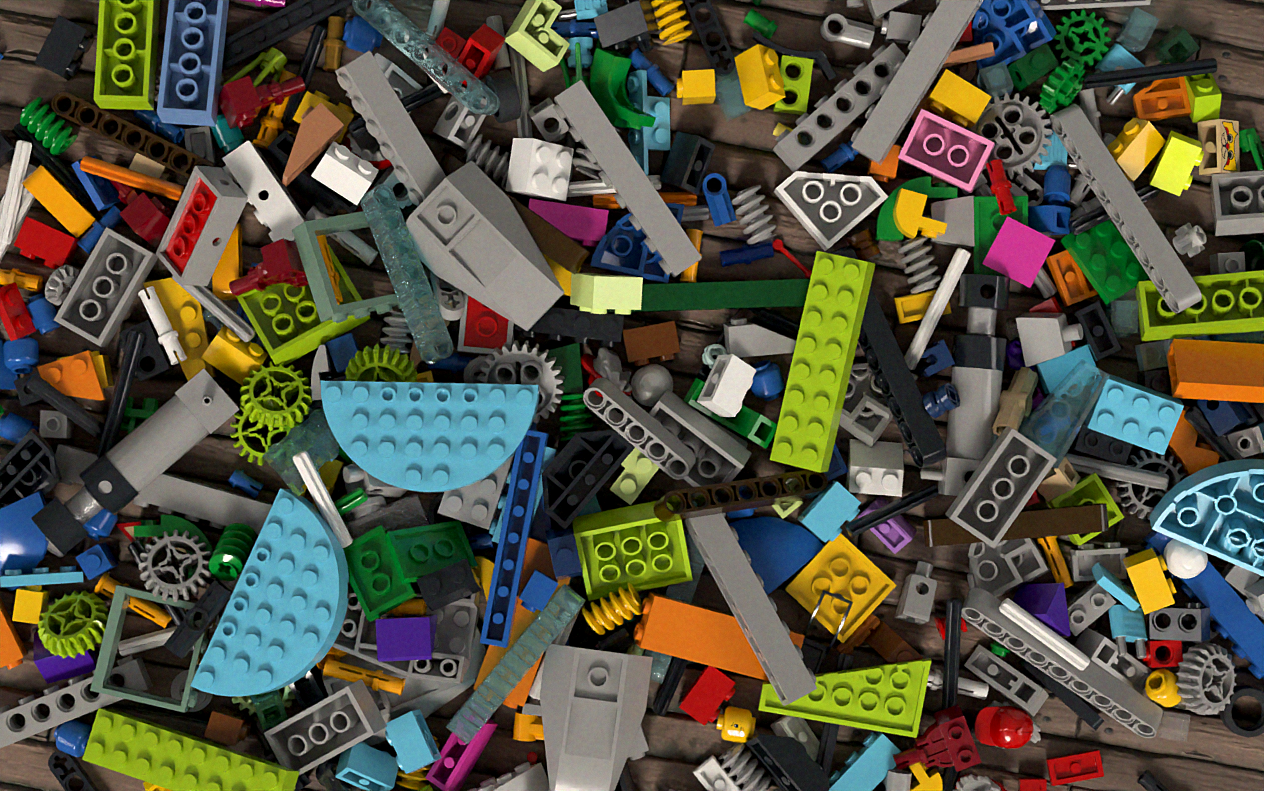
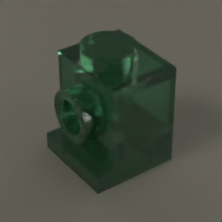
(1183, 46)
(268, 709)

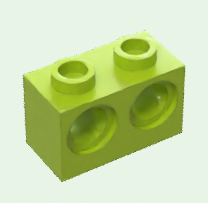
(798, 86)

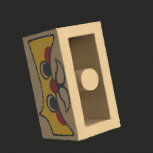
(1220, 146)

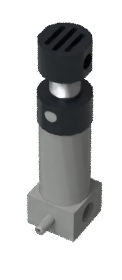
(978, 381)
(138, 459)

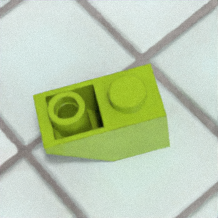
(1203, 97)

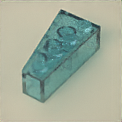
(1064, 410)
(311, 436)

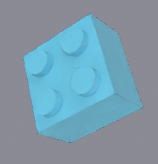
(830, 511)

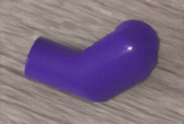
(1015, 357)

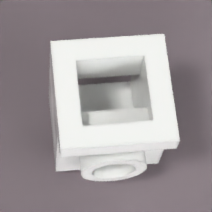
(1252, 437)

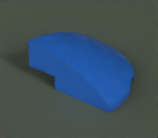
(1012, 28)
(627, 254)
(20, 538)
(775, 547)

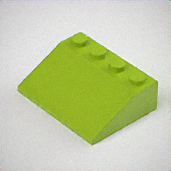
(289, 319)
(630, 548)

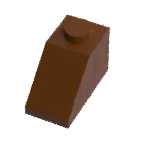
(891, 645)

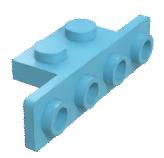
(648, 138)

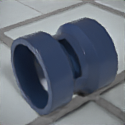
(944, 399)

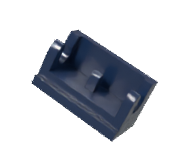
(938, 357)

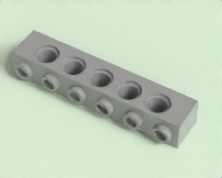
(796, 154)
(134, 676)

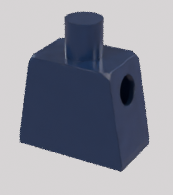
(1225, 416)
(563, 553)

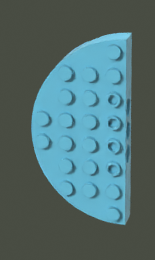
(429, 432)
(1218, 512)
(281, 607)

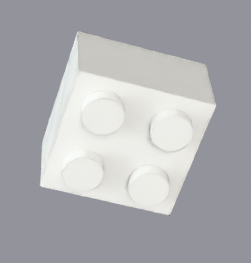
(539, 169)

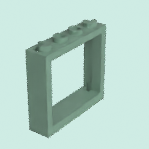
(317, 274)
(110, 644)

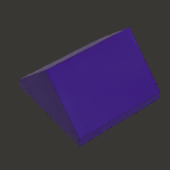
(1046, 604)
(405, 637)
(56, 668)

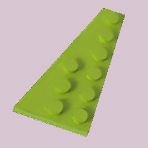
(870, 698)

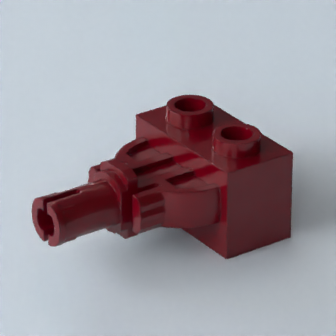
(243, 101)
(144, 215)
(280, 265)
(943, 744)

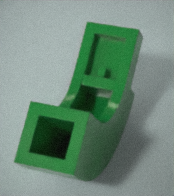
(609, 91)
(885, 227)
(746, 422)
(169, 523)

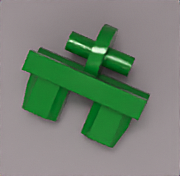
(134, 417)

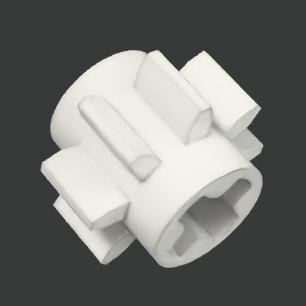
(1189, 240)

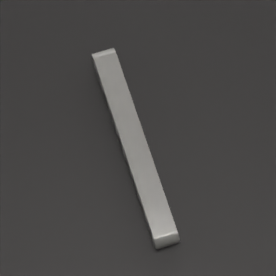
(1125, 208)
(1091, 684)

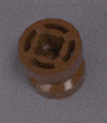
(863, 244)

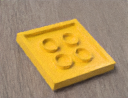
(845, 571)

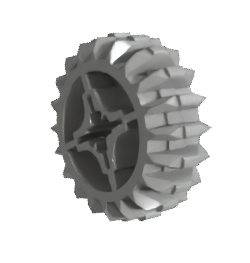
(1143, 492)
(166, 569)
(1206, 678)

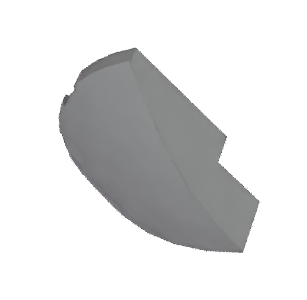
(864, 407)
(1005, 566)

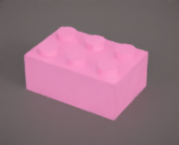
(946, 150)

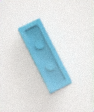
(41, 576)

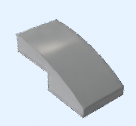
(1154, 354)
(321, 364)

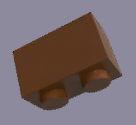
(651, 342)
(228, 725)

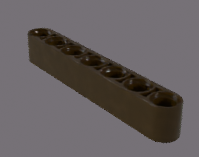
(126, 132)
(547, 237)
(731, 499)
(1028, 524)

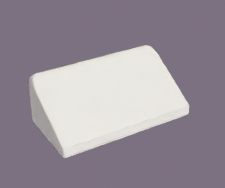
(797, 728)

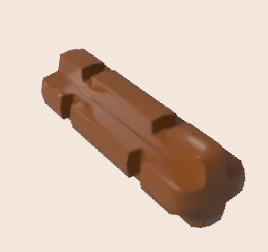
(859, 635)

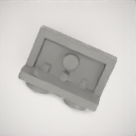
(1108, 556)

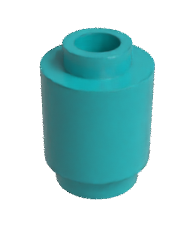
(227, 138)

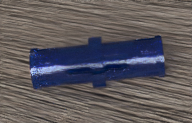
(746, 254)

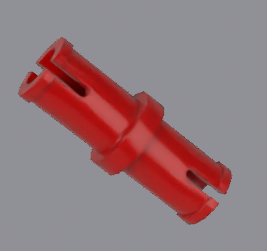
(1001, 187)

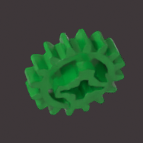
(1071, 35)
(1062, 86)

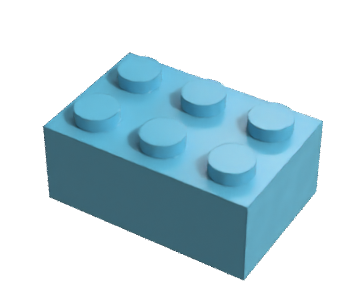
(1135, 414)

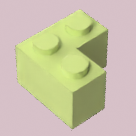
(533, 36)
(602, 292)
(634, 477)

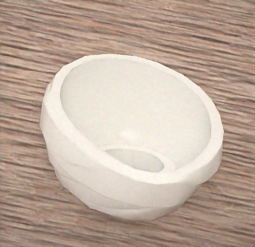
(651, 383)
(1184, 559)

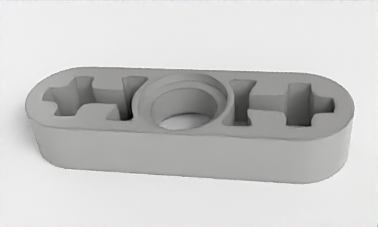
(443, 298)

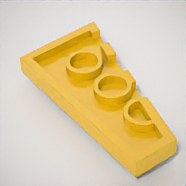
(187, 319)

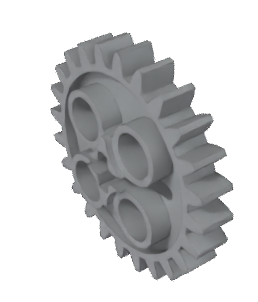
(1028, 123)
(546, 378)

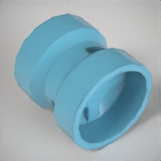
(586, 45)

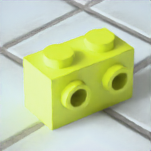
(1176, 163)

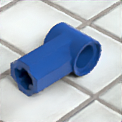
(718, 203)

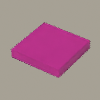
(1018, 252)

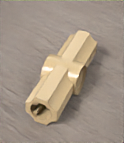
(1016, 401)

